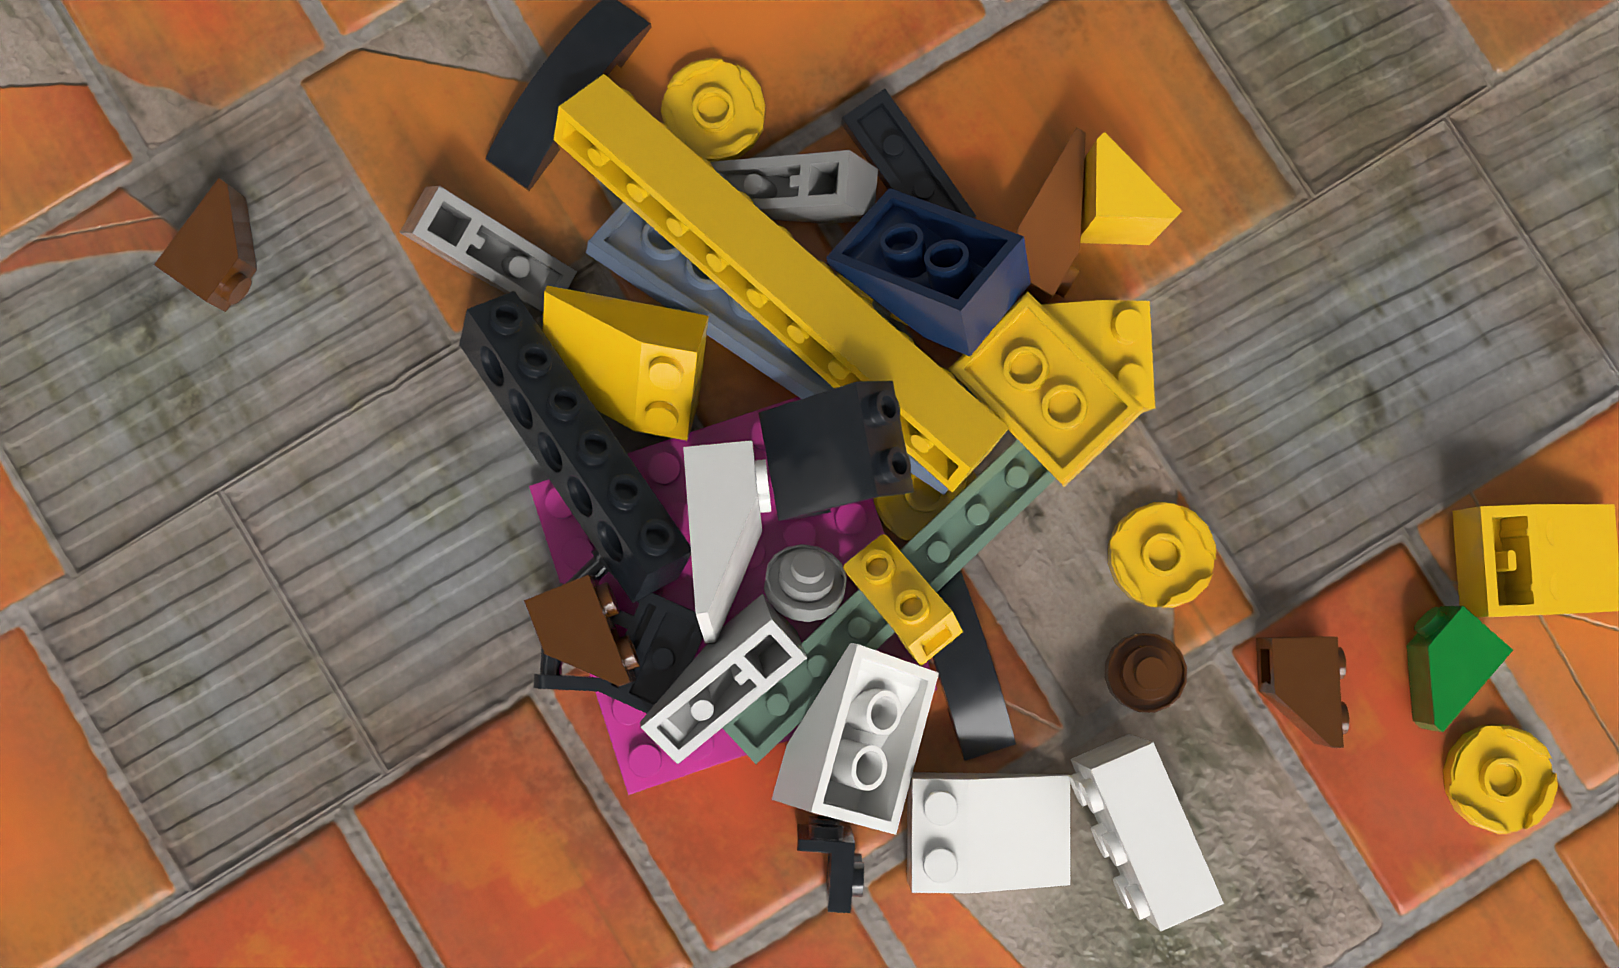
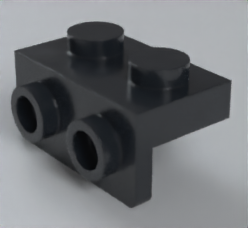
(844, 866)

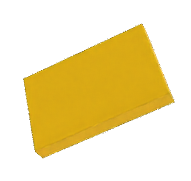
(1047, 389)

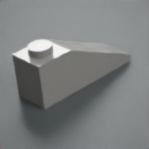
(806, 186)
(484, 247)
(725, 679)

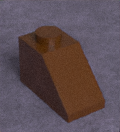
(214, 249)

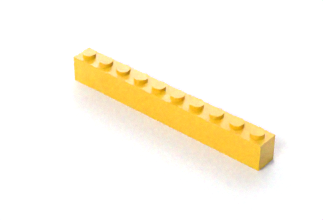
(773, 275)

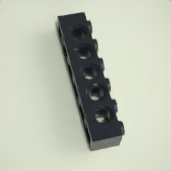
(574, 446)

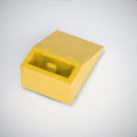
(1537, 559)

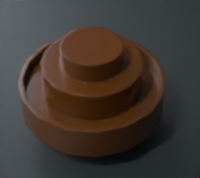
(1145, 672)

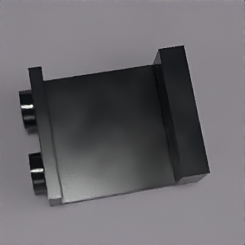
(836, 449)

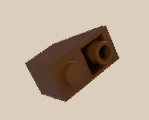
(579, 629)
(1304, 684)

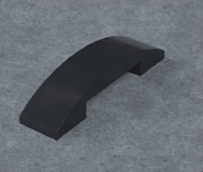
(588, 51)
(971, 680)

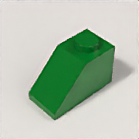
(1449, 664)

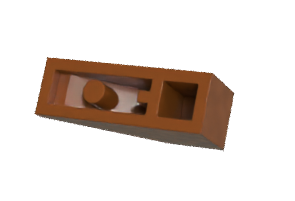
(1054, 224)

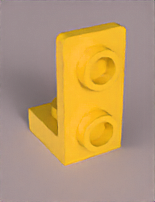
(903, 598)

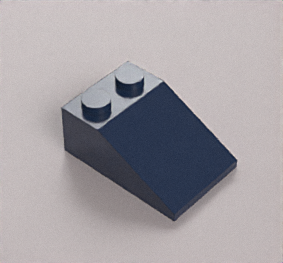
(934, 268)

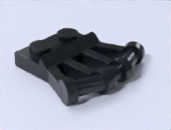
(663, 637)

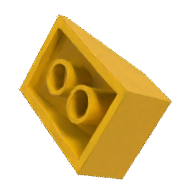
(1117, 337)
(630, 357)

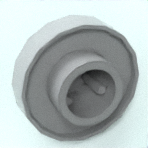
(805, 583)

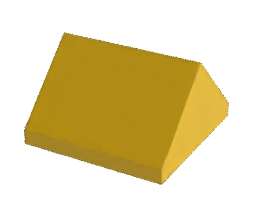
(1121, 199)

